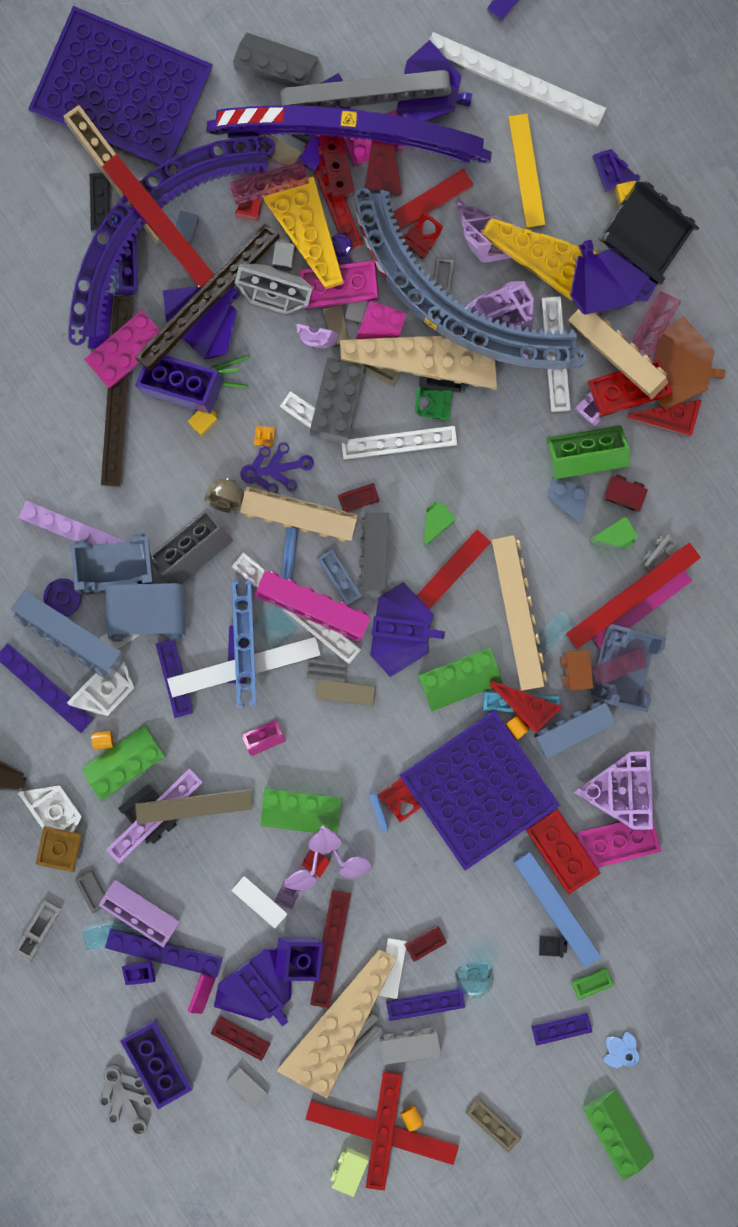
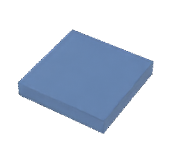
(379, 812)

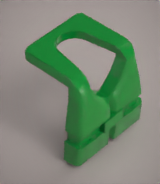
(439, 404)

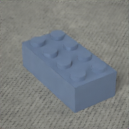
(574, 730)

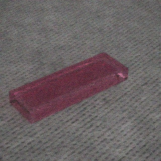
(620, 666)

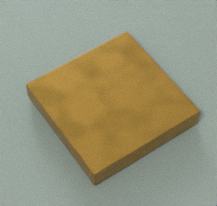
(58, 849)

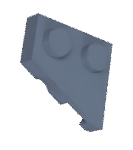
(569, 497)

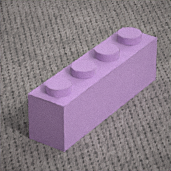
(139, 913)

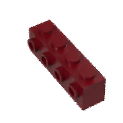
(335, 167)

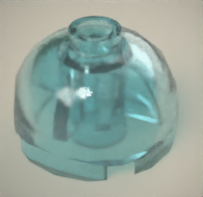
(475, 979)

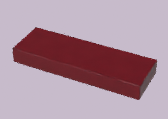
(240, 1038)

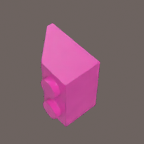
(380, 322)

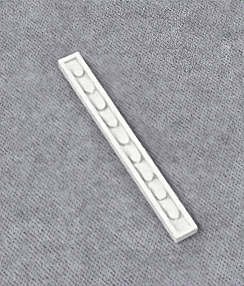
(519, 80)

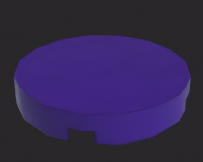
(62, 596)

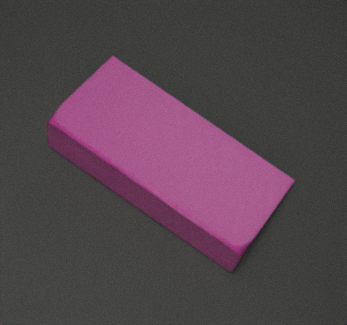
(263, 738)
(201, 994)

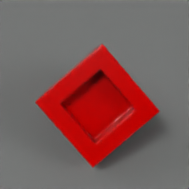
(249, 210)
(322, 862)

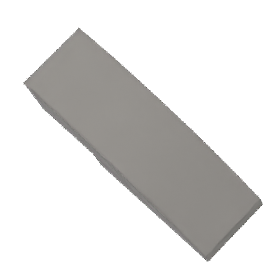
(37, 931)

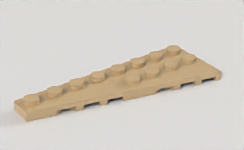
(423, 356)
(327, 1046)

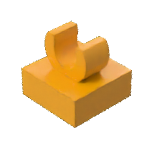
(264, 436)

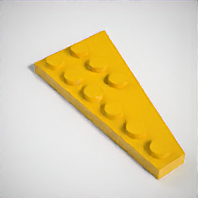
(305, 222)
(541, 254)

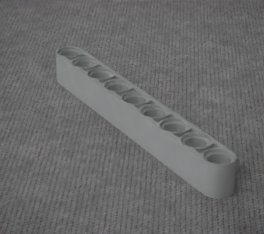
(369, 90)

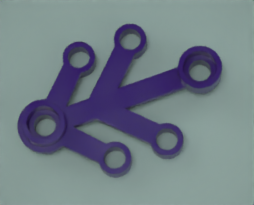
(274, 468)

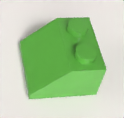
(436, 521)
(616, 536)

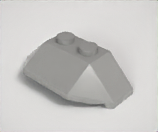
(273, 288)

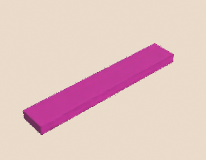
(647, 605)

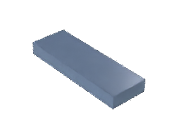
(339, 577)

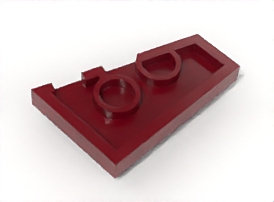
(383, 169)

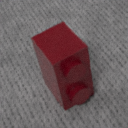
(625, 493)

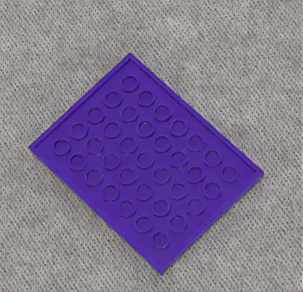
(125, 83)

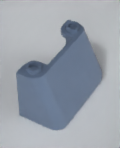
(111, 564)
(146, 610)
(628, 689)

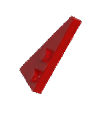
(677, 419)
(530, 709)

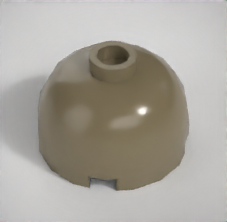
(225, 495)

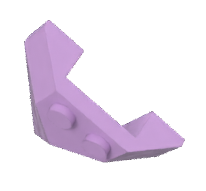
(473, 223)
(508, 304)
(624, 790)

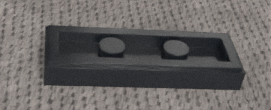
(98, 199)

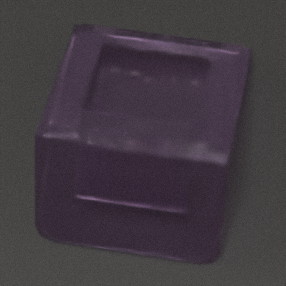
(287, 897)

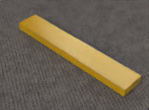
(526, 171)

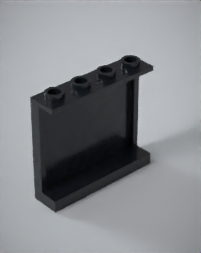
(648, 231)

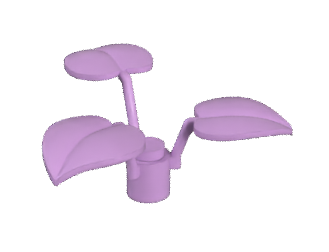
(324, 842)

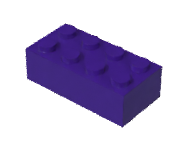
(181, 383)
(157, 1063)

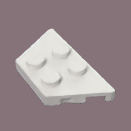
(103, 694)
(52, 807)

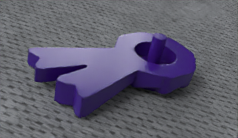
(342, 246)

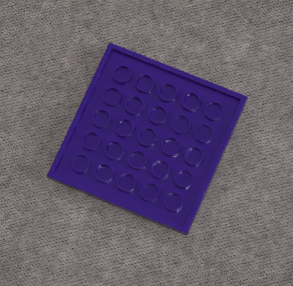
(479, 790)

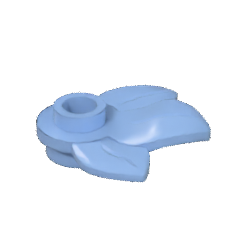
(619, 1049)

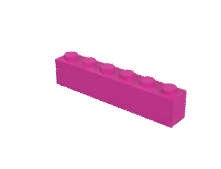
(312, 606)

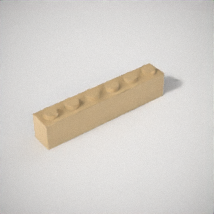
(619, 352)
(299, 514)

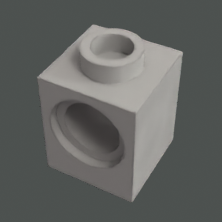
(283, 255)

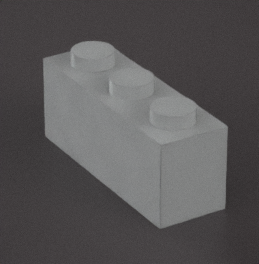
(410, 1046)

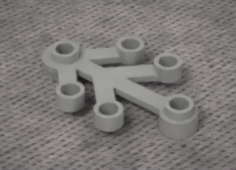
(124, 1096)

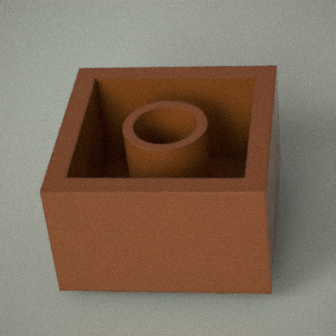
(577, 670)

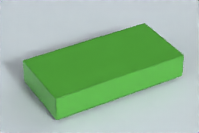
(592, 983)

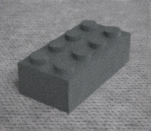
(337, 400)

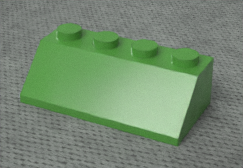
(588, 452)
(460, 679)
(123, 762)
(299, 811)
(618, 1134)

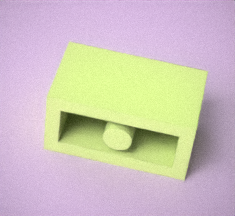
(349, 1172)

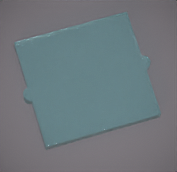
(275, 626)

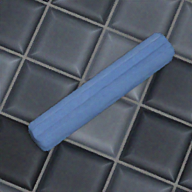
(289, 553)

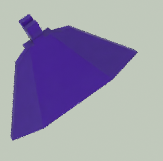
(429, 59)
(604, 281)
(214, 330)
(401, 630)
(255, 989)

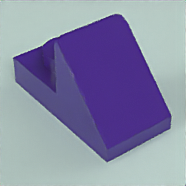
(139, 973)

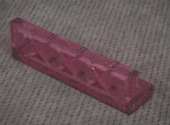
(269, 182)
(650, 320)

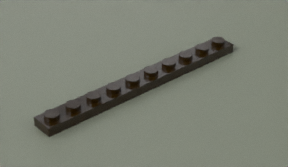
(206, 298)
(116, 406)

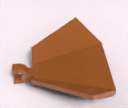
(686, 362)

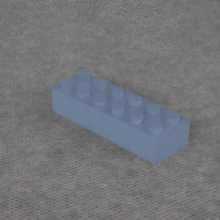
(67, 634)

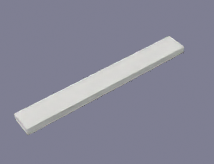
(336, 642)
(226, 671)

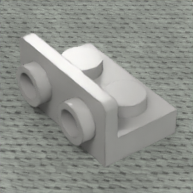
(664, 549)

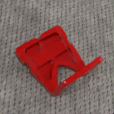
(417, 240)
(395, 795)

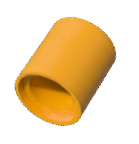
(517, 727)
(102, 740)
(412, 1118)

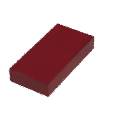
(358, 498)
(425, 943)

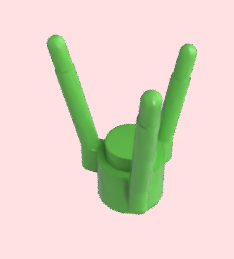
(219, 368)

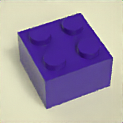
(298, 959)

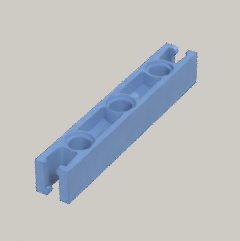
(244, 631)
(557, 909)

